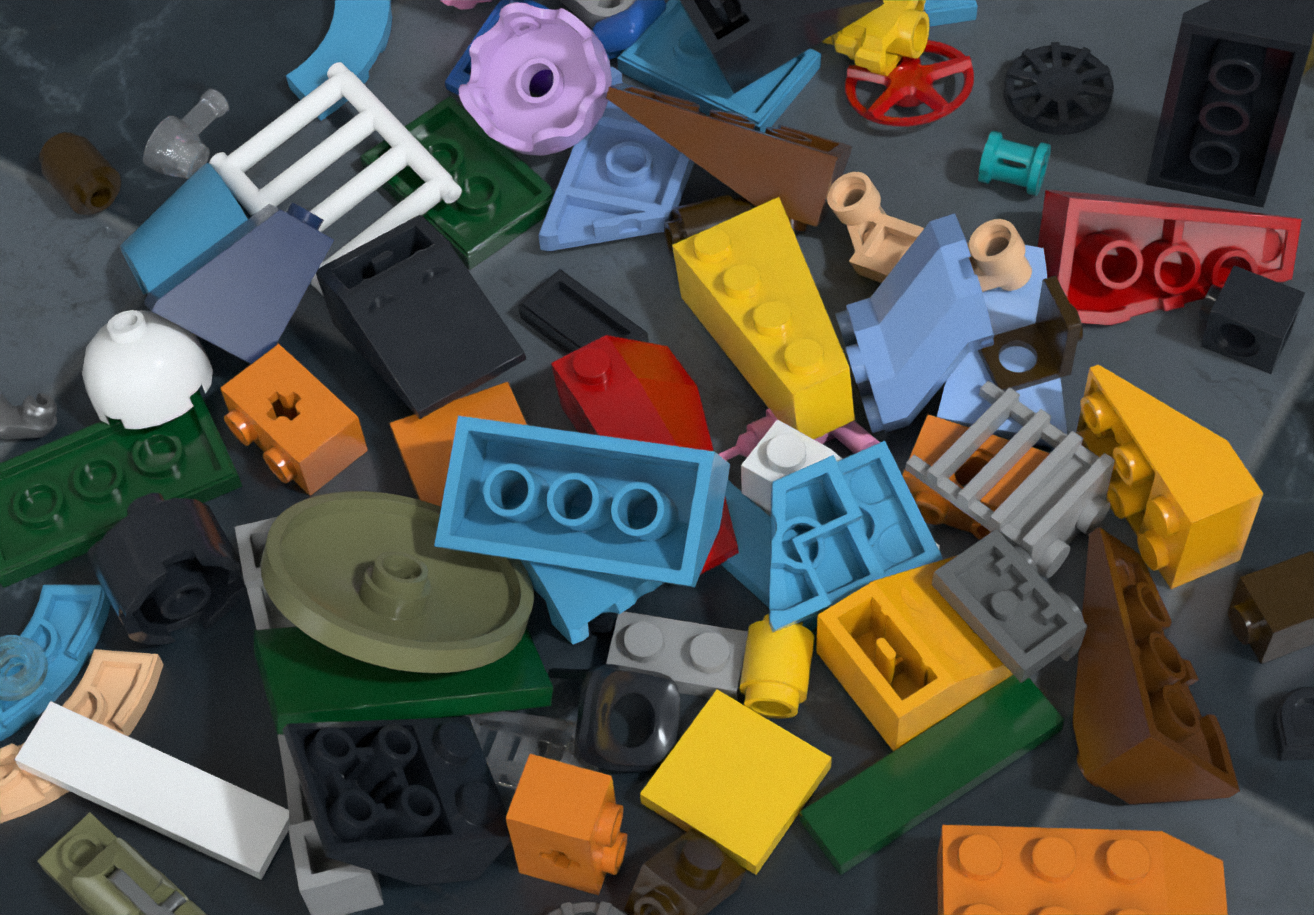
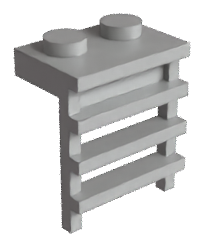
(1050, 505)

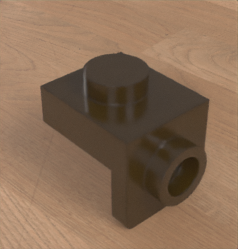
(684, 879)

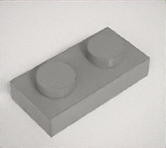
(692, 654)

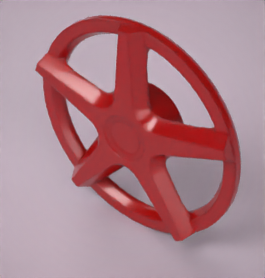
(911, 86)

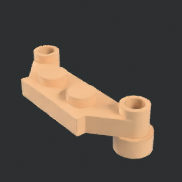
(883, 240)

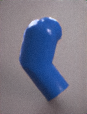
(627, 26)

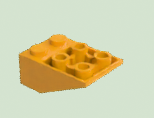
(1169, 479)
(905, 654)

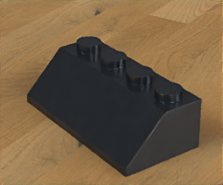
(1231, 97)

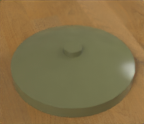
(376, 588)

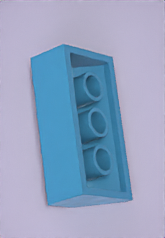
(582, 501)

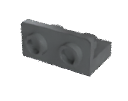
(1011, 605)

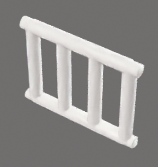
(372, 117)

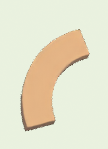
(110, 693)

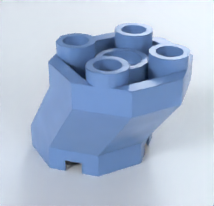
(916, 326)

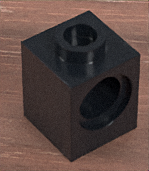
(1250, 318)

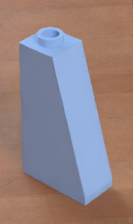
(1006, 312)

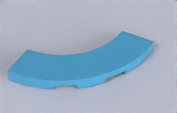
(354, 38)
(67, 630)

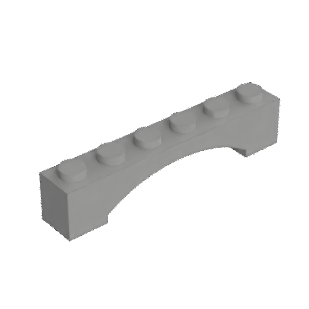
(324, 883)

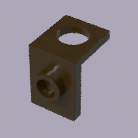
(1050, 339)

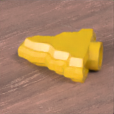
(885, 36)

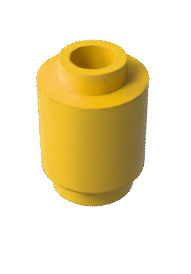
(776, 669)

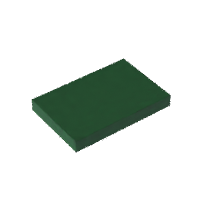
(498, 189)

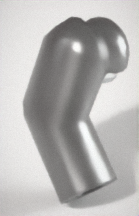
(27, 420)

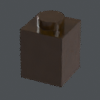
(1275, 608)

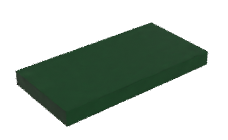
(80, 485)
(322, 685)

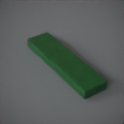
(930, 772)

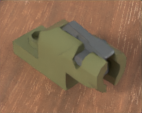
(111, 875)

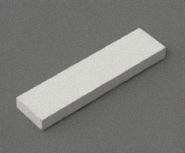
(155, 789)

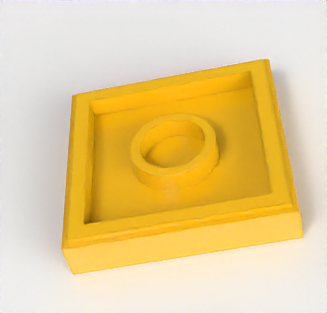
(736, 780)

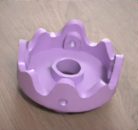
(508, 58)

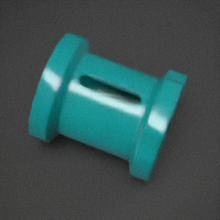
(995, 168)

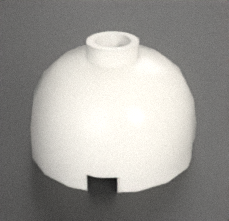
(144, 369)

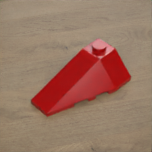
(1150, 255)
(638, 395)

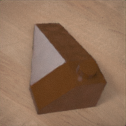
(751, 162)
(1133, 695)

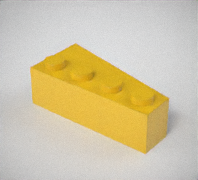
(768, 317)

